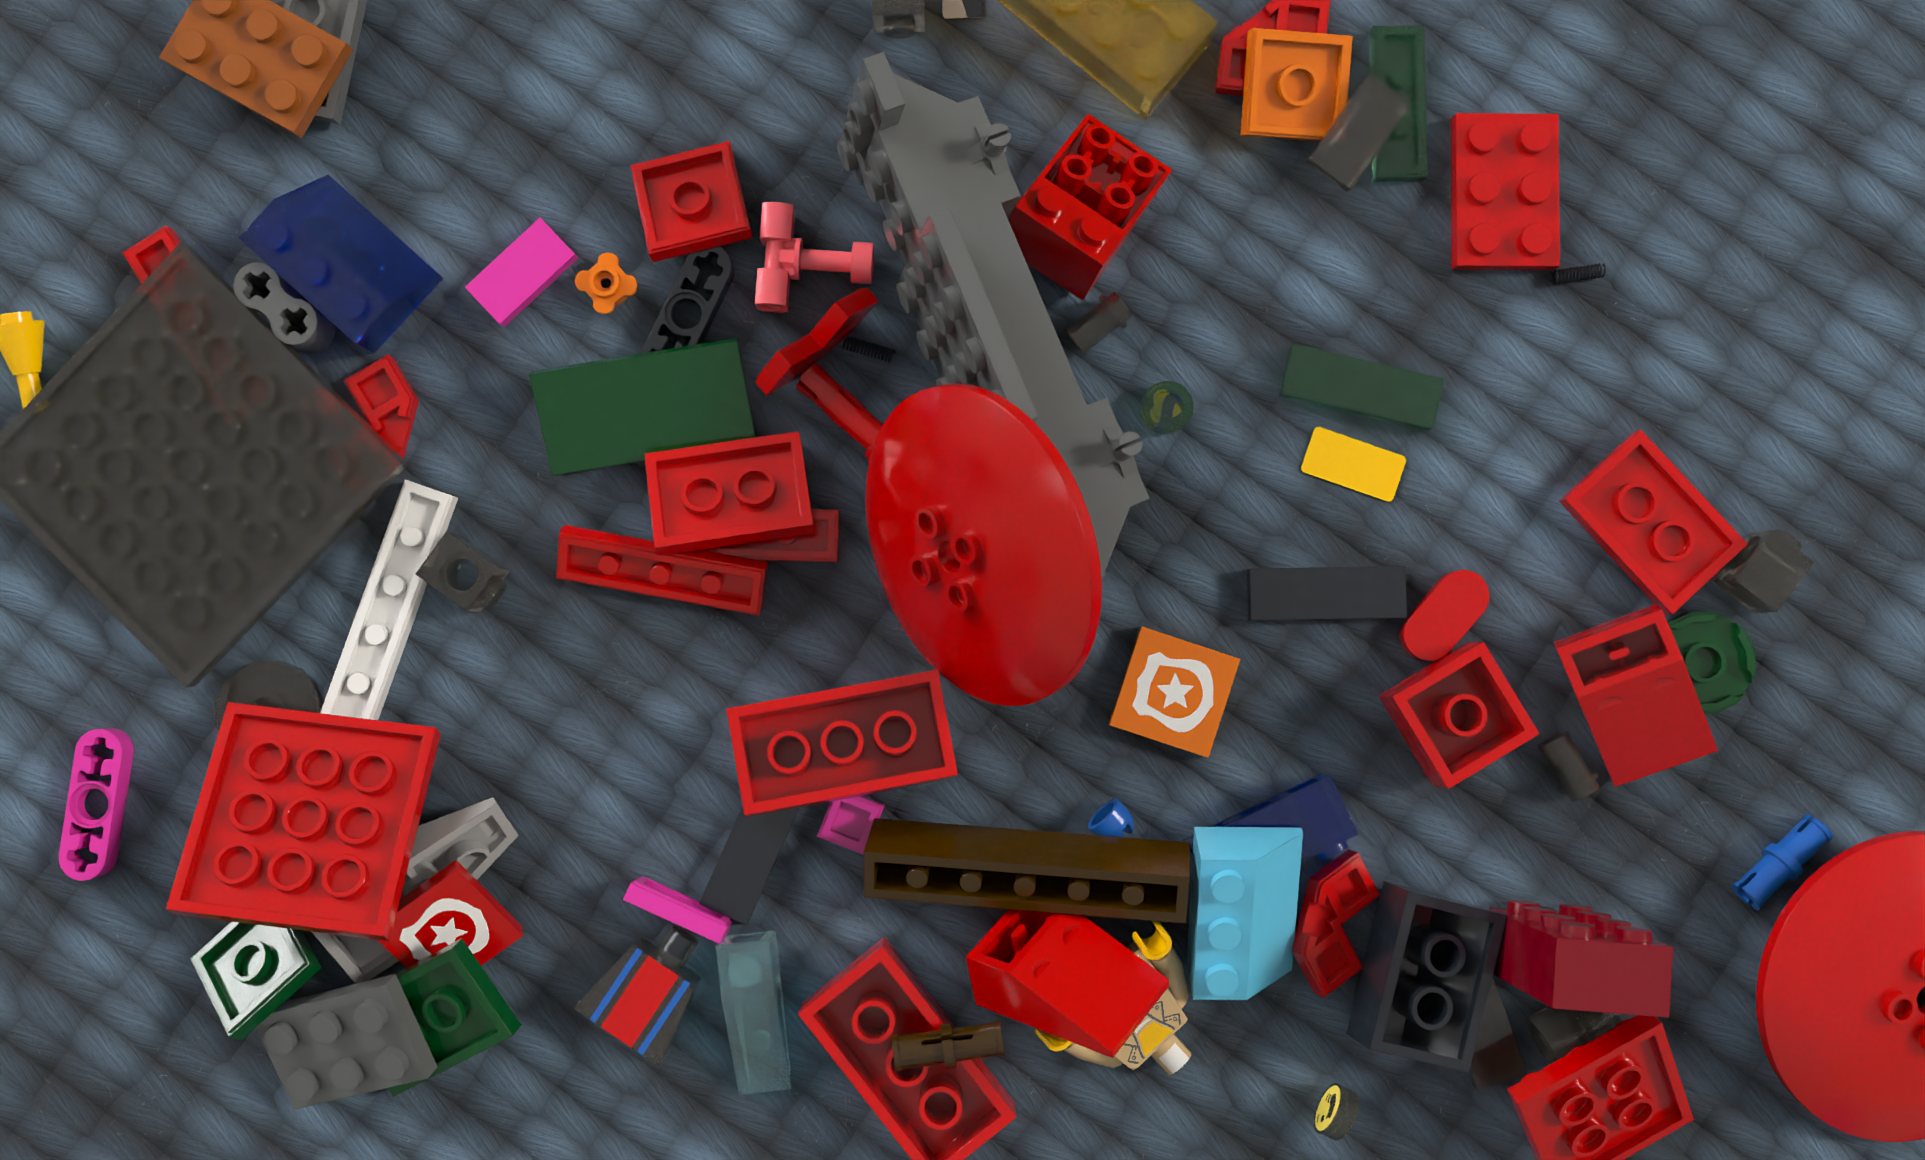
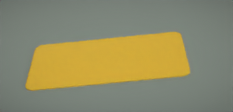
(1353, 464)

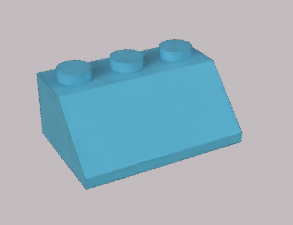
(1242, 909)

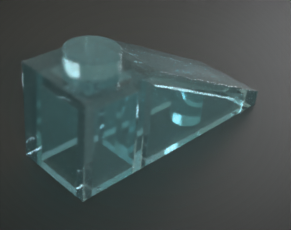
(754, 1011)

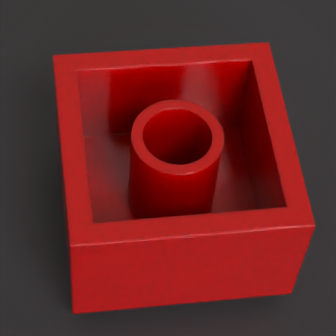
(1458, 714)

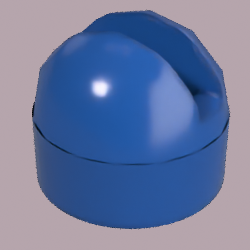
(1112, 820)

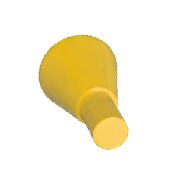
(23, 351)

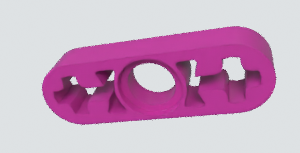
(76, 816)

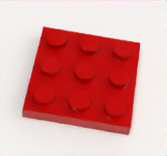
(1604, 1096)

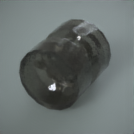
(1562, 1030)

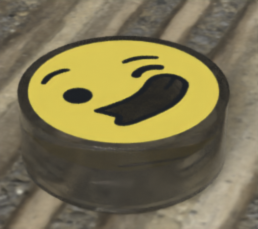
(1336, 1112)

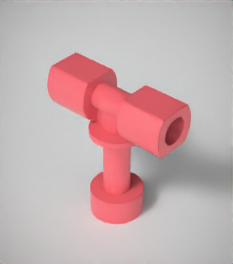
(787, 259)

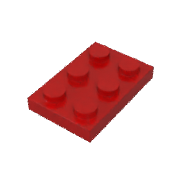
(1505, 191)
(728, 493)
(1653, 522)

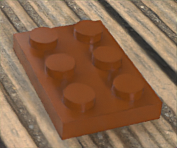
(258, 58)

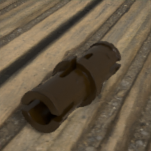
(947, 1045)

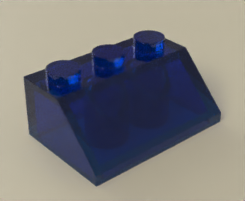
(342, 260)

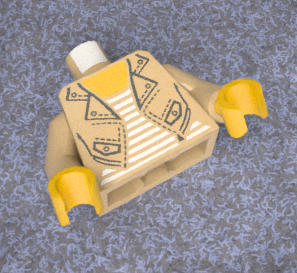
(1156, 1031)

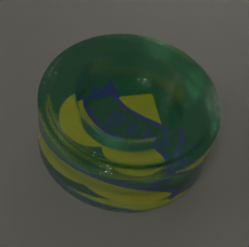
(1167, 407)

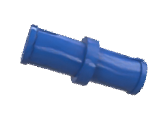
(1782, 861)

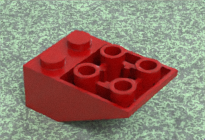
(1085, 205)
(1636, 695)
(1064, 978)

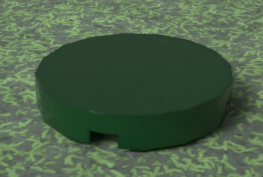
(1716, 657)

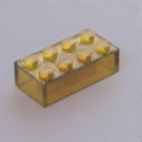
(1124, 44)

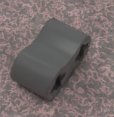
(283, 308)

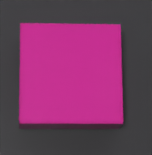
(849, 822)

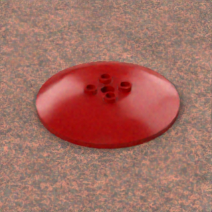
(983, 544)
(1845, 988)

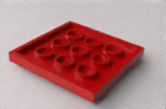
(305, 821)

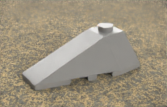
(469, 835)

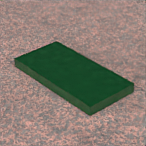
(642, 405)

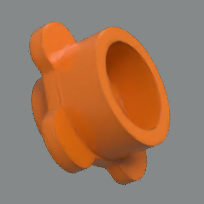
(606, 298)

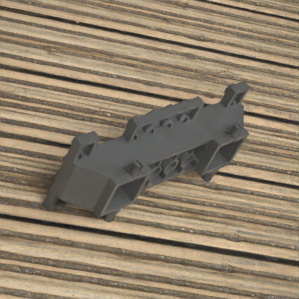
(966, 279)

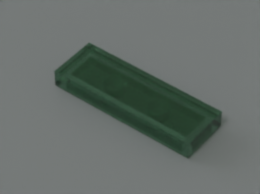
(1399, 63)
(1361, 387)

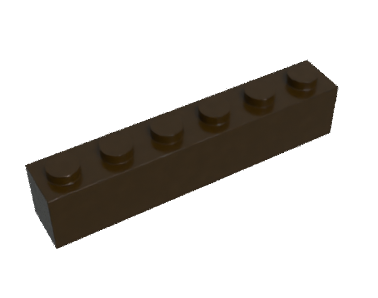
(1027, 870)

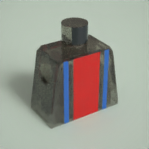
(646, 994)

